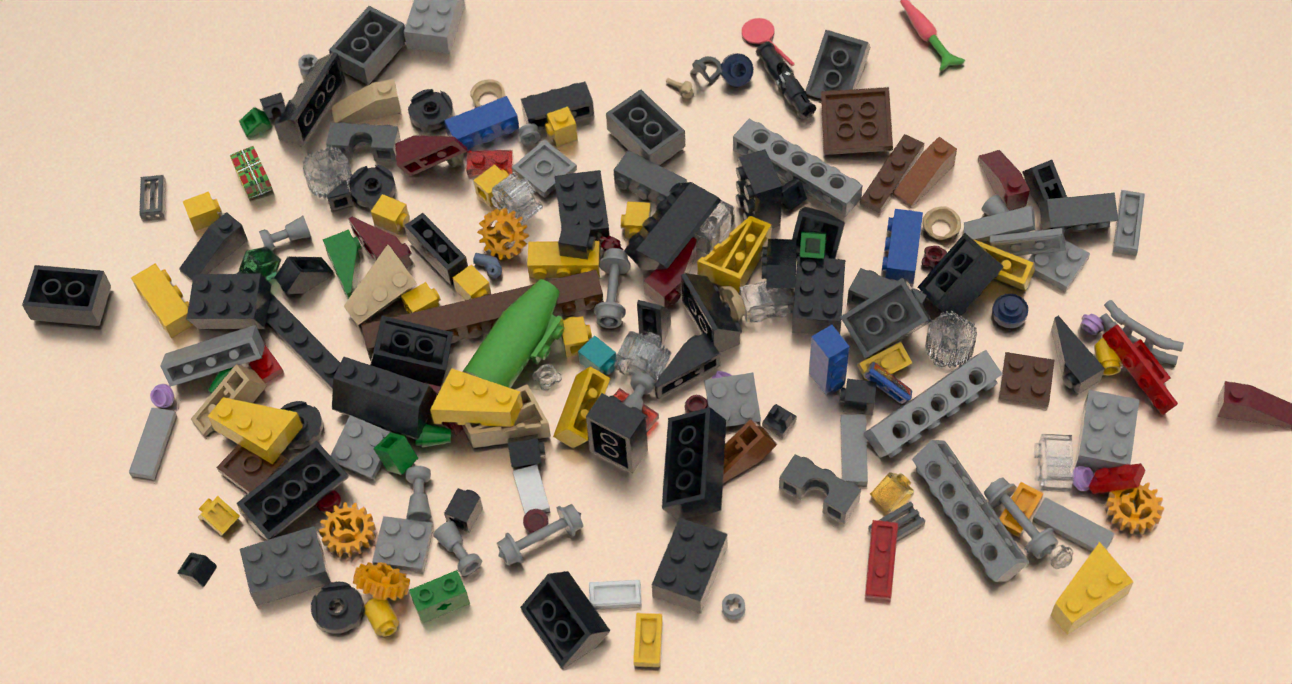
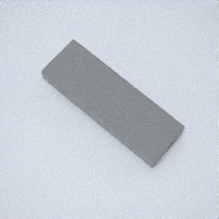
(1129, 222)
(999, 224)
(1030, 242)
(152, 443)
(854, 449)
(1072, 525)

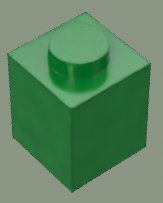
(813, 245)
(396, 453)

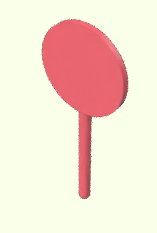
(761, 31)

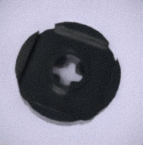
(427, 120)
(375, 175)
(312, 425)
(344, 620)

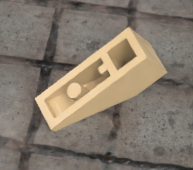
(370, 102)
(239, 385)

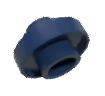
(736, 69)
(1010, 310)

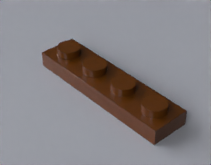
(892, 173)

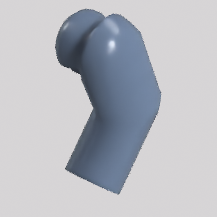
(490, 263)

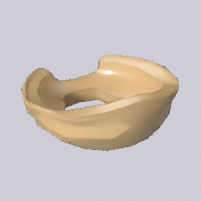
(486, 86)
(944, 214)
(734, 301)

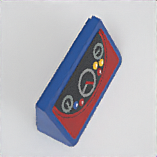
(888, 383)

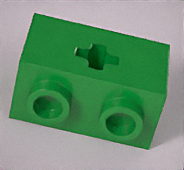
(439, 596)

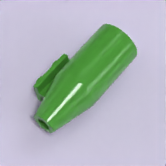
(519, 335)

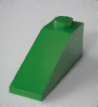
(345, 259)

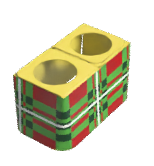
(251, 172)

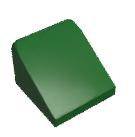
(255, 122)

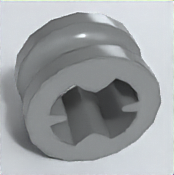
(304, 60)
(529, 134)
(736, 613)

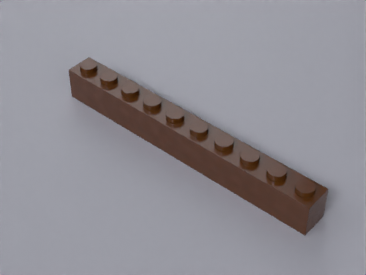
(479, 314)

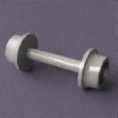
(610, 313)
(569, 519)
(1042, 542)

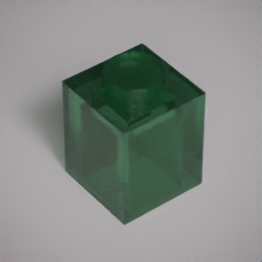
(260, 261)

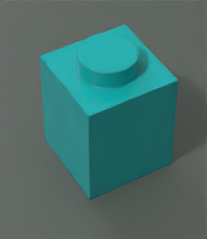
(598, 356)

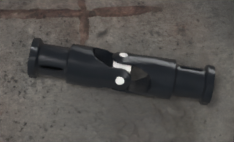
(786, 81)

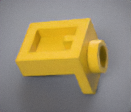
(218, 514)

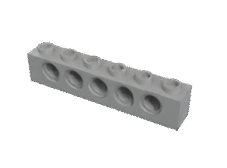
(821, 188)
(881, 434)
(981, 515)

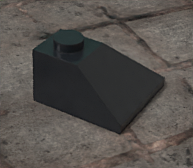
(819, 222)

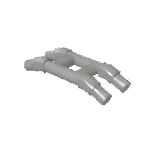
(1151, 337)

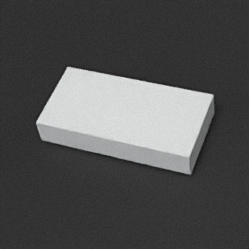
(531, 489)
(615, 594)

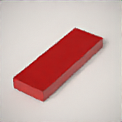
(881, 560)

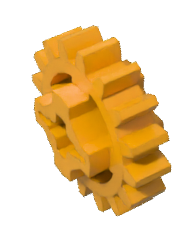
(503, 233)
(1146, 505)
(346, 539)
(381, 581)

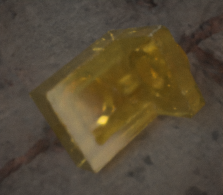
(891, 490)

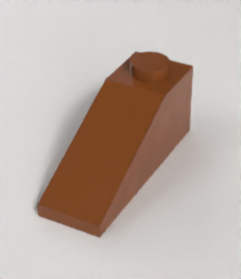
(926, 172)
(746, 449)

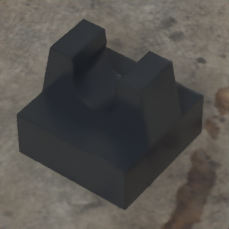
(271, 102)
(793, 194)
(779, 420)

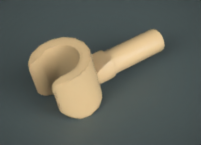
(685, 88)

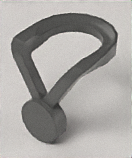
(699, 66)

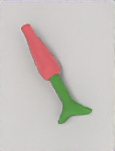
(929, 33)

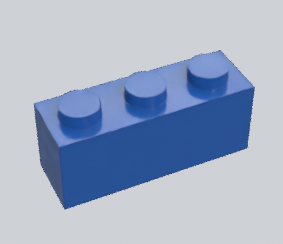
(483, 123)
(902, 245)
(828, 359)

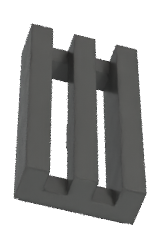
(143, 212)
(919, 521)

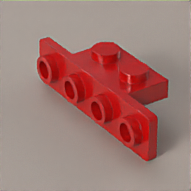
(1143, 368)

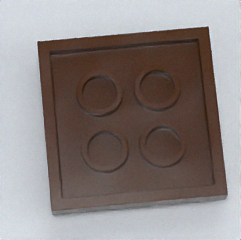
(856, 121)

